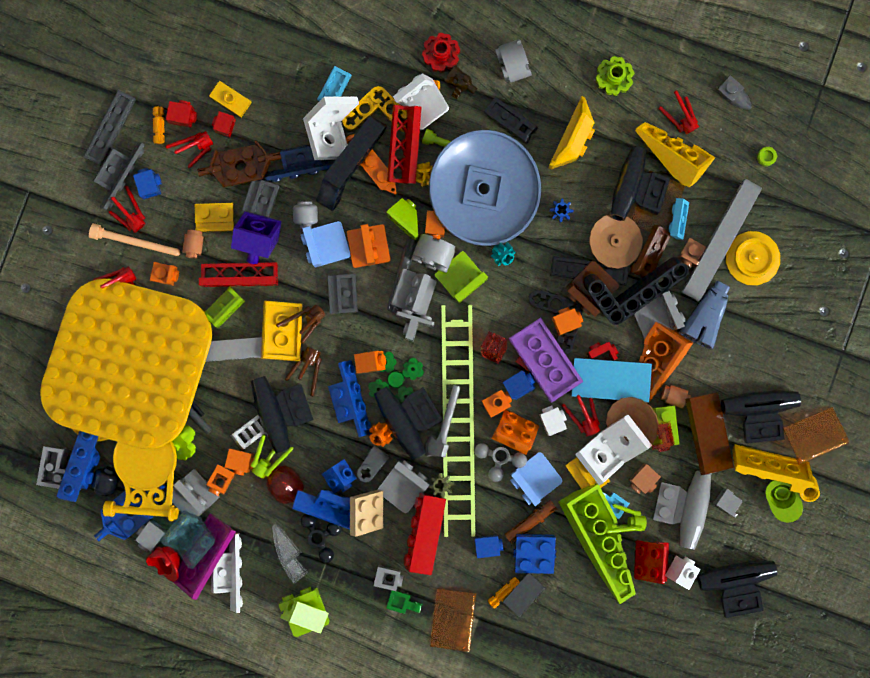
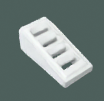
(238, 440)

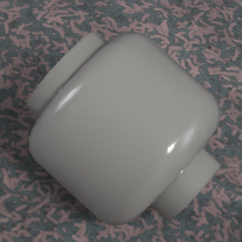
(305, 214)

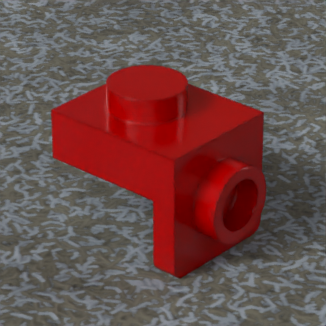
(598, 349)

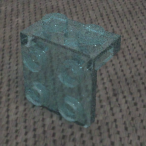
(189, 538)

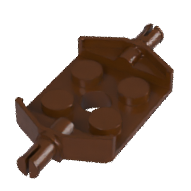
(224, 165)

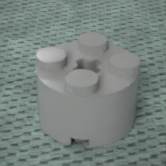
(514, 61)
(434, 253)

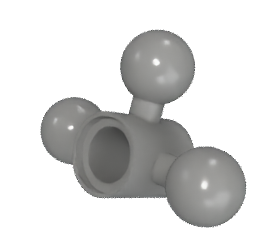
(496, 473)

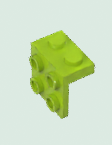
(309, 597)

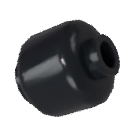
(105, 481)

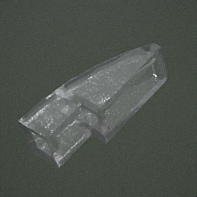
(287, 554)

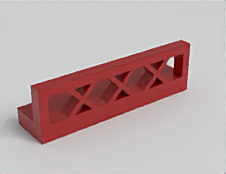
(410, 142)
(235, 281)

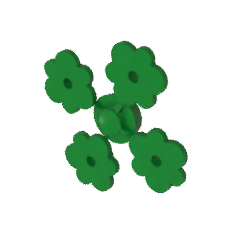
(396, 378)

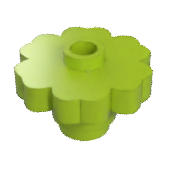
(612, 84)
(183, 443)

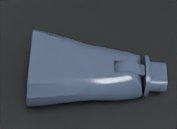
(706, 318)

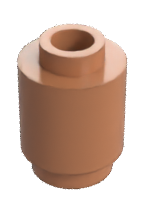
(193, 244)
(674, 396)

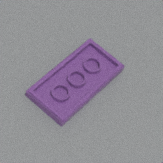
(545, 360)

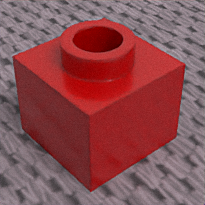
(223, 124)

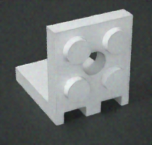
(324, 122)
(613, 448)

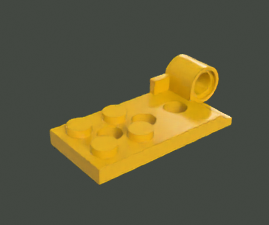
(777, 468)

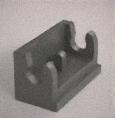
(524, 594)

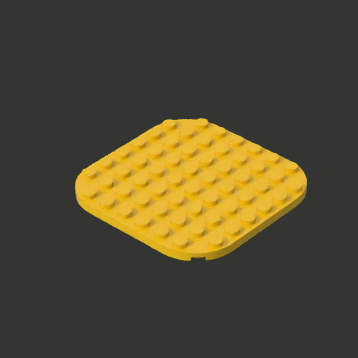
(126, 363)

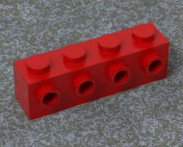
(425, 533)

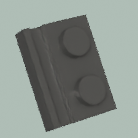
(260, 198)
(342, 294)

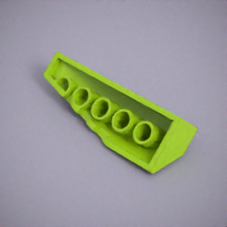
(590, 518)

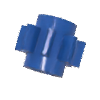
(561, 216)

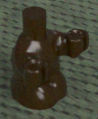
(461, 81)

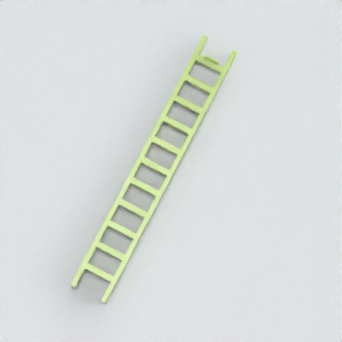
(459, 323)

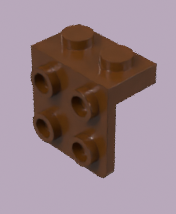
(578, 292)

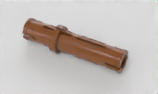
(535, 518)

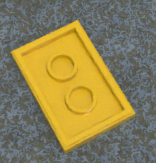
(281, 341)

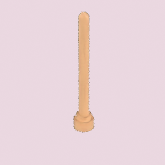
(97, 231)

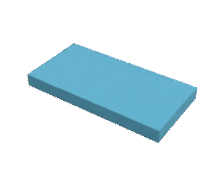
(612, 379)

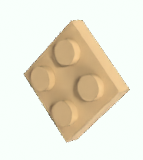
(366, 513)

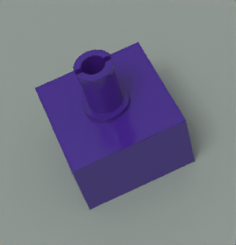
(255, 236)

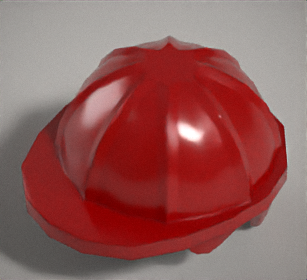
(166, 561)

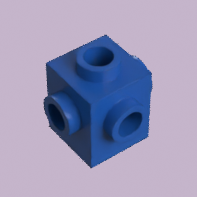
(339, 476)

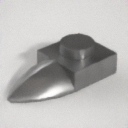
(734, 93)

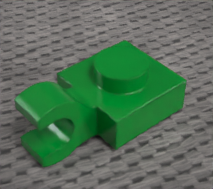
(400, 602)

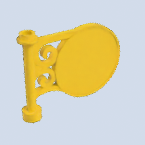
(144, 471)

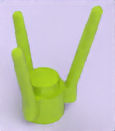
(262, 467)
(634, 523)

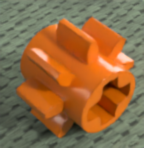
(380, 434)

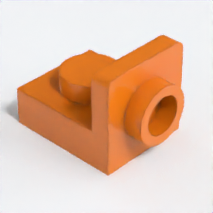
(164, 274)

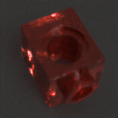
(493, 347)

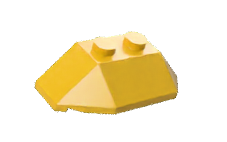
(575, 136)

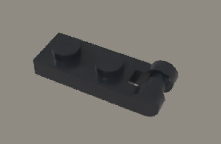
(510, 119)

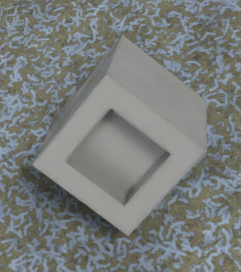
(728, 502)

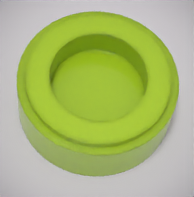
(766, 156)

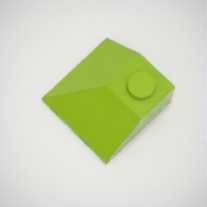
(405, 217)

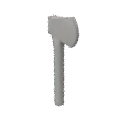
(438, 446)

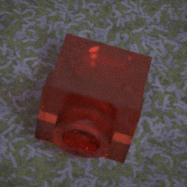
(665, 433)

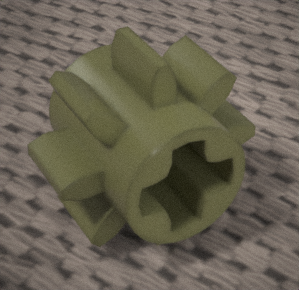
(444, 480)

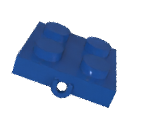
(535, 553)

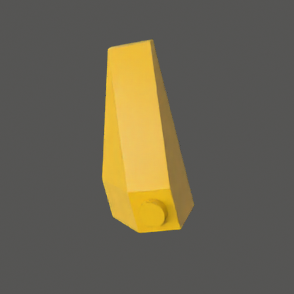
(681, 160)

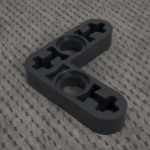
(565, 302)

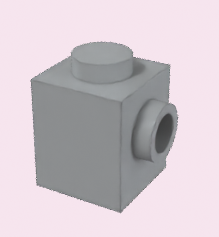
(150, 535)

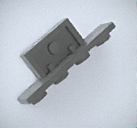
(114, 171)

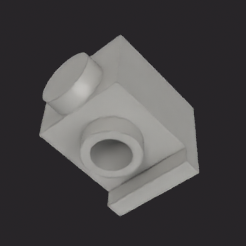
(380, 579)

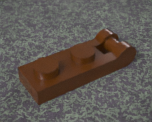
(651, 251)

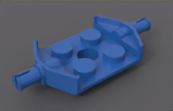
(123, 524)

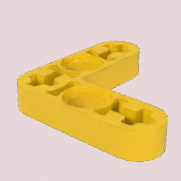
(374, 106)

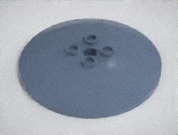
(511, 183)

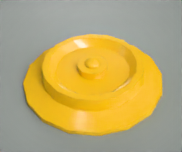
(753, 258)

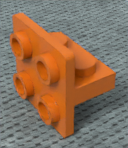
(368, 245)
(515, 432)

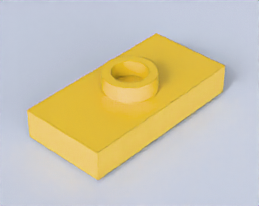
(230, 99)

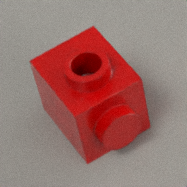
(181, 114)

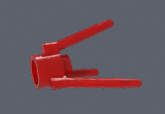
(690, 122)
(202, 140)
(134, 221)
(123, 275)
(590, 424)

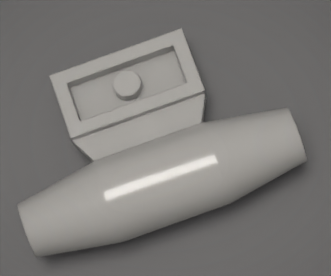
(683, 507)

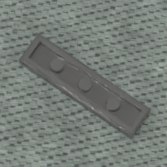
(109, 127)

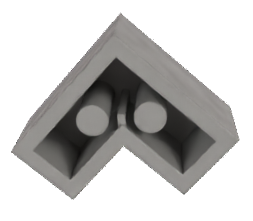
(52, 466)

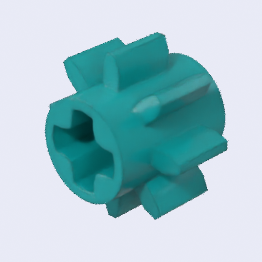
(503, 254)

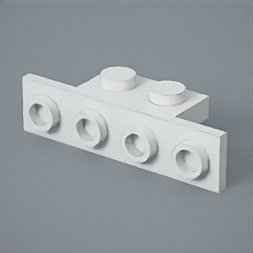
(227, 576)

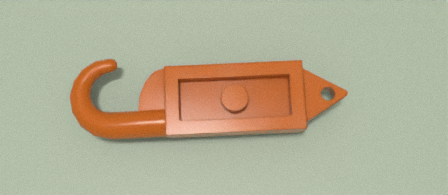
(376, 170)

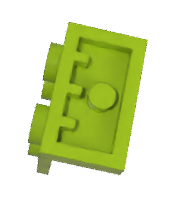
(462, 277)

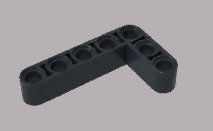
(348, 162)
(635, 292)

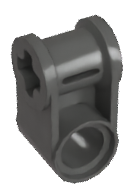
(374, 461)

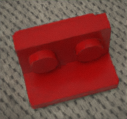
(651, 561)

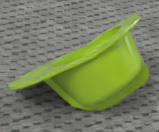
(784, 503)

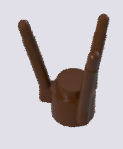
(313, 317)
(309, 357)

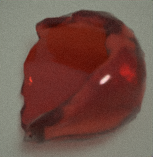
(284, 484)

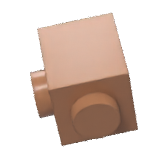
(644, 479)

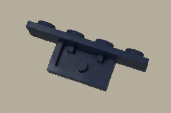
(297, 162)

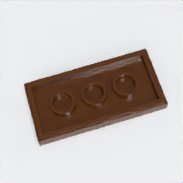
(709, 433)

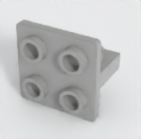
(413, 292)
(411, 328)
(192, 494)

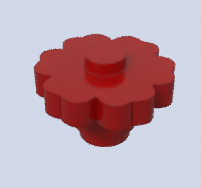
(441, 52)

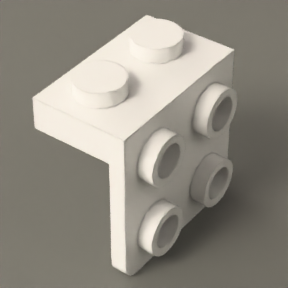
(423, 93)

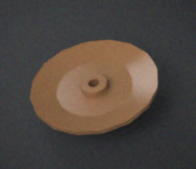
(615, 242)
(640, 413)

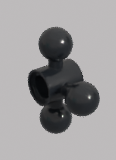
(326, 554)

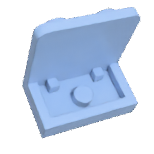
(325, 244)
(536, 479)

